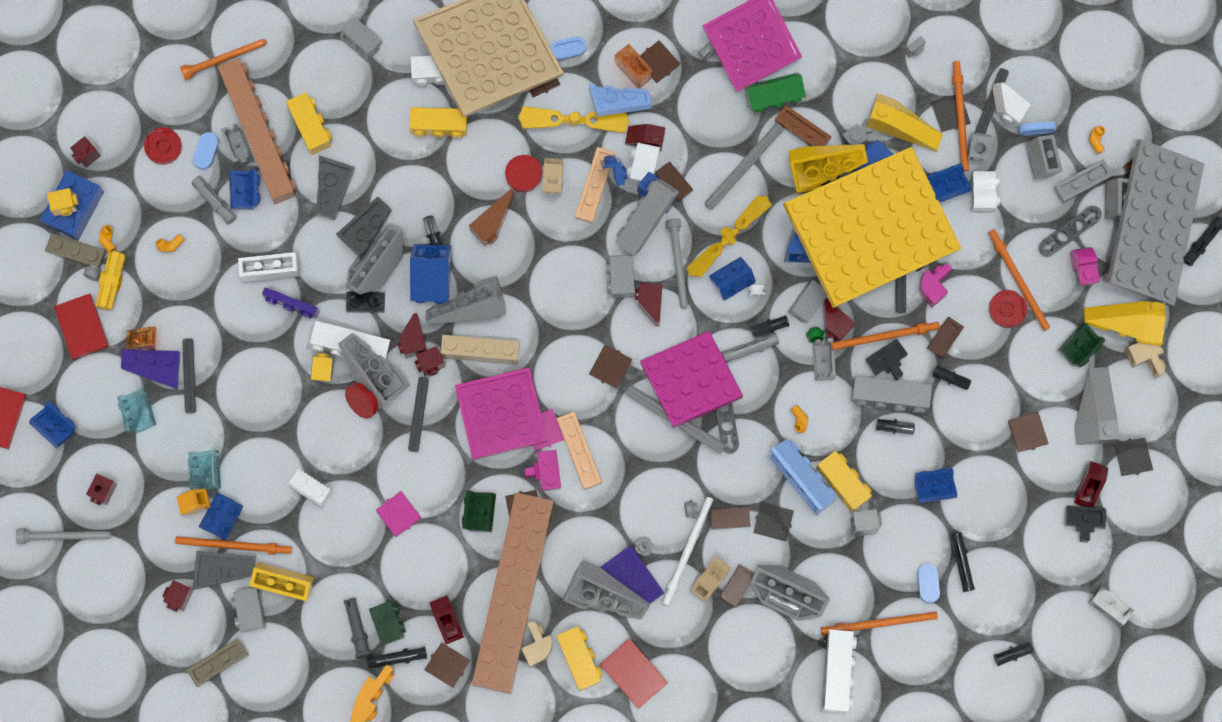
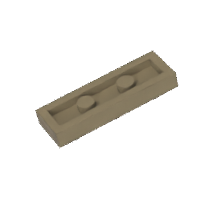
(75, 250)
(217, 662)

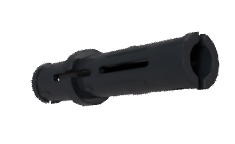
(1199, 248)
(962, 562)
(397, 657)

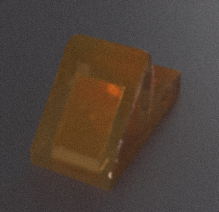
(141, 338)

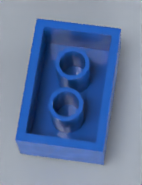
(88, 196)

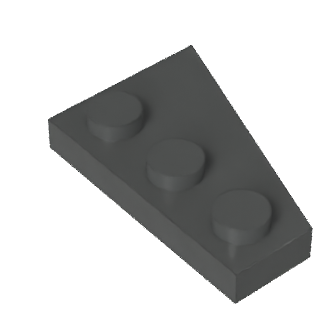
(332, 186)
(364, 227)
(221, 568)

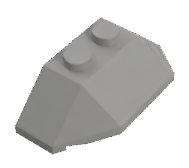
(377, 262)
(788, 592)

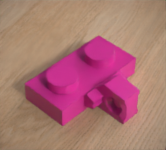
(546, 470)

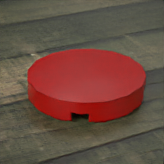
(163, 146)
(523, 173)
(1007, 309)
(361, 400)

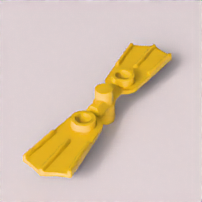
(541, 118)
(707, 258)

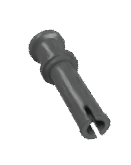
(359, 637)

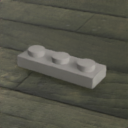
(1083, 181)

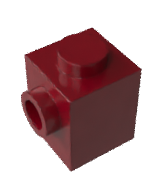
(84, 152)
(429, 362)
(101, 490)
(177, 596)

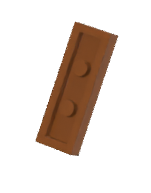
(802, 127)

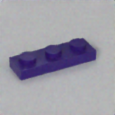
(290, 304)

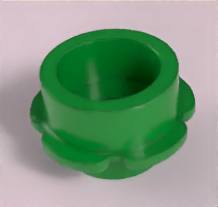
(815, 333)

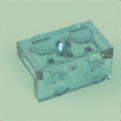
(136, 411)
(204, 470)

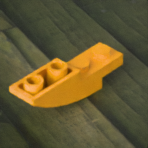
(371, 690)

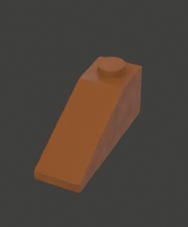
(489, 223)

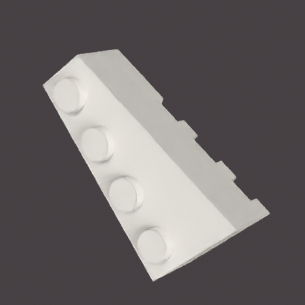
(326, 337)
(838, 672)

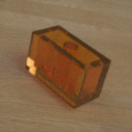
(633, 66)

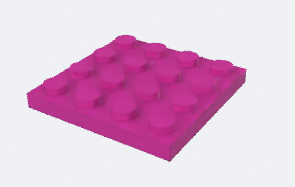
(751, 42)
(691, 379)
(501, 413)

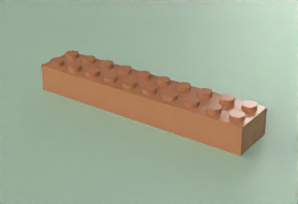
(513, 593)

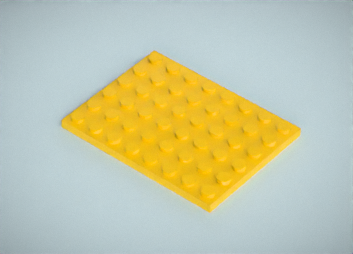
(872, 226)

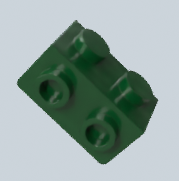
(1081, 346)
(478, 511)

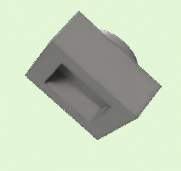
(915, 48)

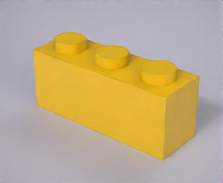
(437, 122)
(309, 123)
(844, 481)
(282, 581)
(579, 658)

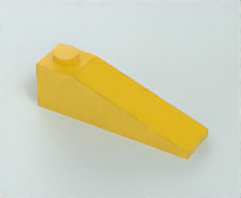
(898, 121)
(819, 164)
(1137, 319)

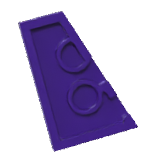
(153, 364)
(633, 573)

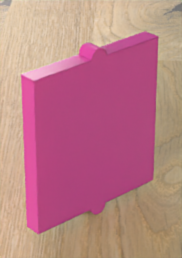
(552, 430)
(398, 514)

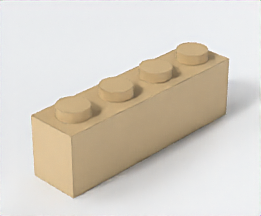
(480, 349)

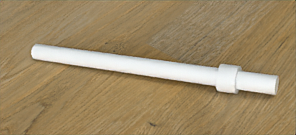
(672, 585)

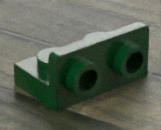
(387, 623)

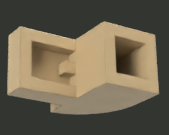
(553, 176)
(1142, 353)
(710, 579)
(540, 649)

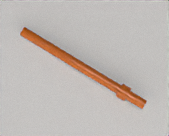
(958, 80)
(1001, 247)
(918, 329)
(270, 548)
(881, 622)

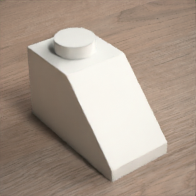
(1009, 103)

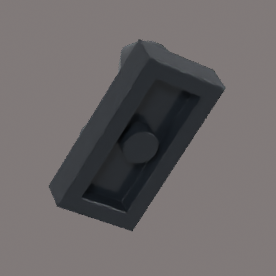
(365, 303)

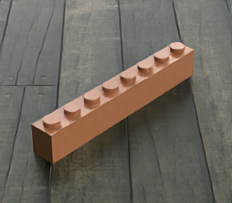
(256, 130)

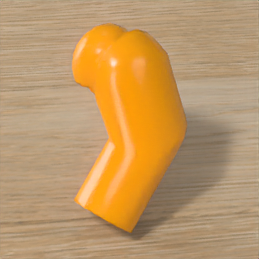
(1095, 138)
(105, 238)
(169, 246)
(801, 419)

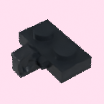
(888, 359)
(1085, 520)

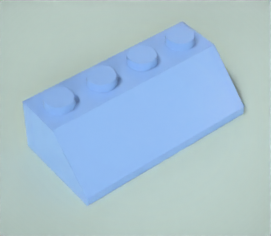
(801, 476)

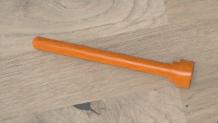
(189, 71)

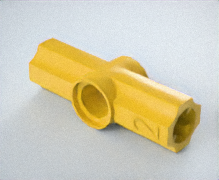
(110, 280)

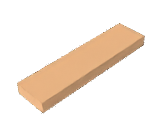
(593, 187)
(579, 450)

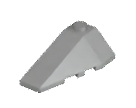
(478, 304)
(372, 370)
(1097, 412)
(599, 590)

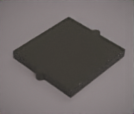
(946, 113)
(1133, 456)
(773, 521)

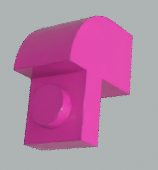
(1084, 262)
(930, 286)

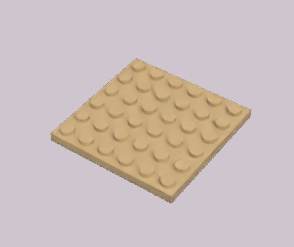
(487, 51)

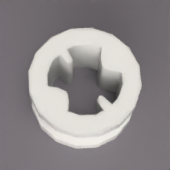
(756, 291)

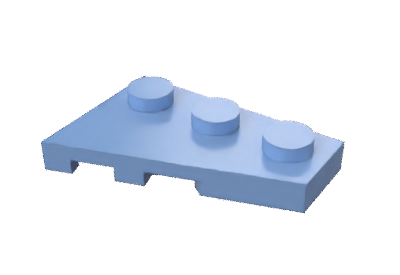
(616, 101)

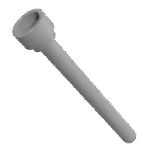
(674, 226)
(24, 535)

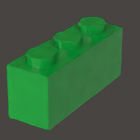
(775, 92)

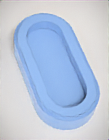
(568, 48)
(1037, 128)
(205, 150)
(928, 583)

